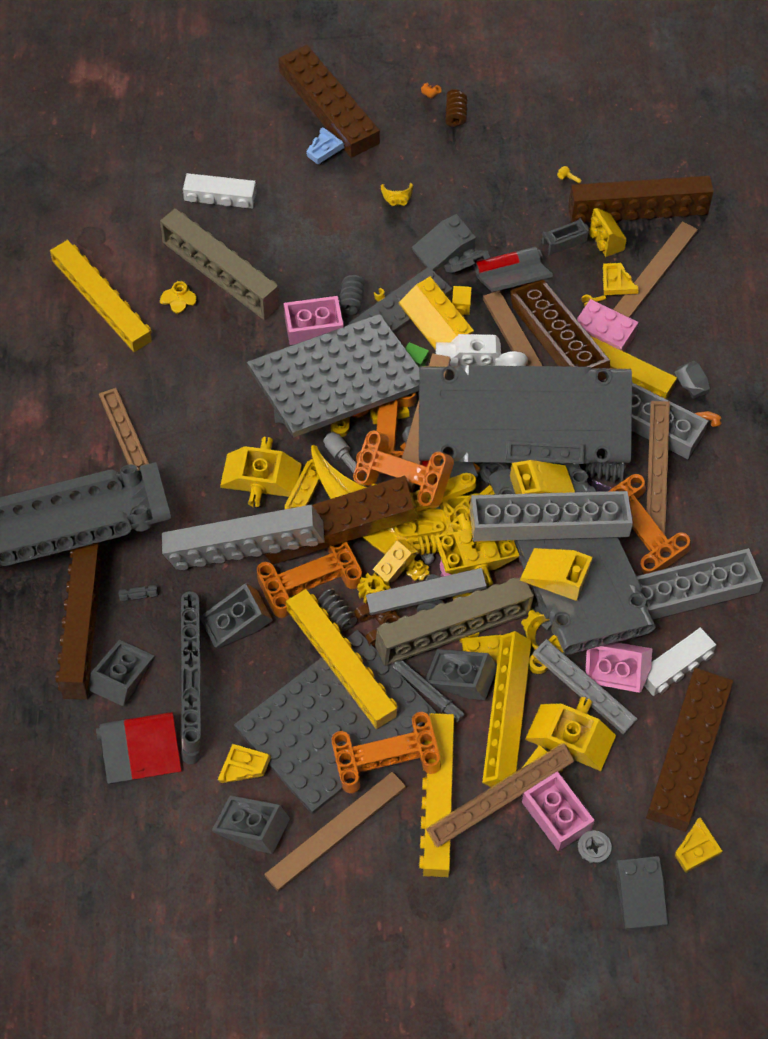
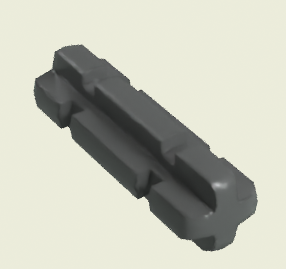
(137, 592)

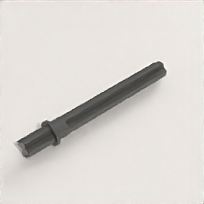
(428, 690)

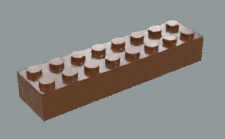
(329, 100)
(642, 198)
(557, 328)
(359, 515)
(79, 622)
(689, 750)

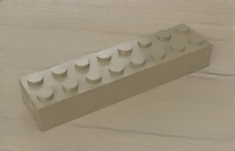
(220, 264)
(453, 620)

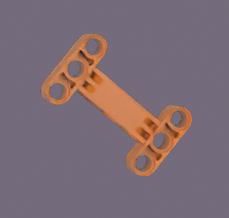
(387, 422)
(399, 467)
(648, 530)
(308, 576)
(386, 752)

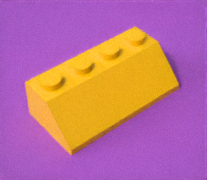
(434, 313)

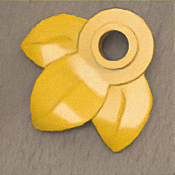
(177, 298)

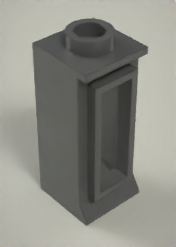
(566, 236)

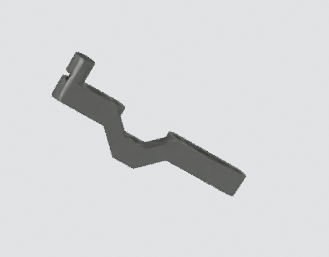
(190, 678)

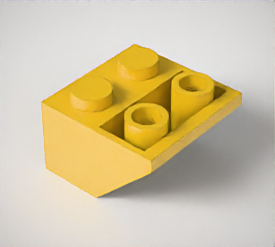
(606, 233)

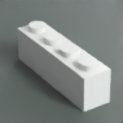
(219, 190)
(679, 660)

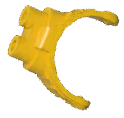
(397, 197)
(531, 625)

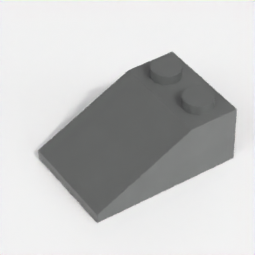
(444, 242)
(236, 616)
(120, 672)
(462, 673)
(252, 823)
(641, 892)

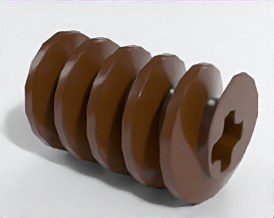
(456, 108)

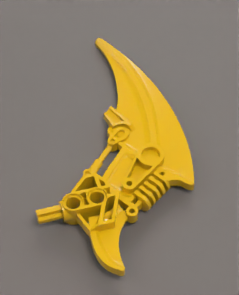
(418, 532)

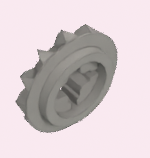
(598, 839)

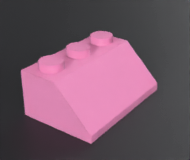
(619, 665)

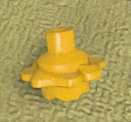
(419, 572)

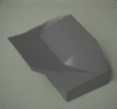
(693, 379)

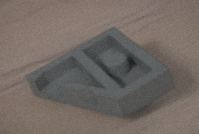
(458, 263)

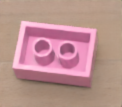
(312, 318)
(608, 325)
(557, 811)

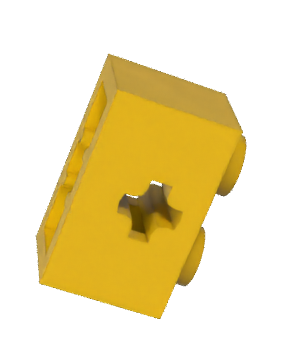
(395, 560)

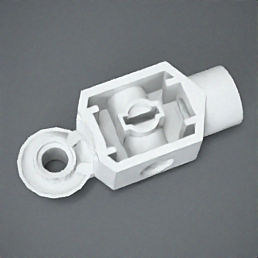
(479, 350)

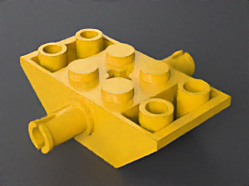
(260, 471)
(463, 554)
(590, 736)

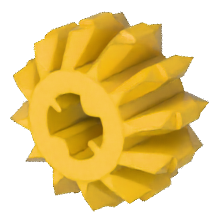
(366, 585)

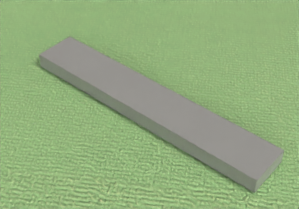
(426, 591)
(584, 686)

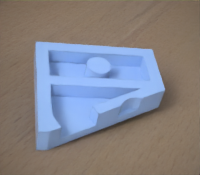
(324, 146)

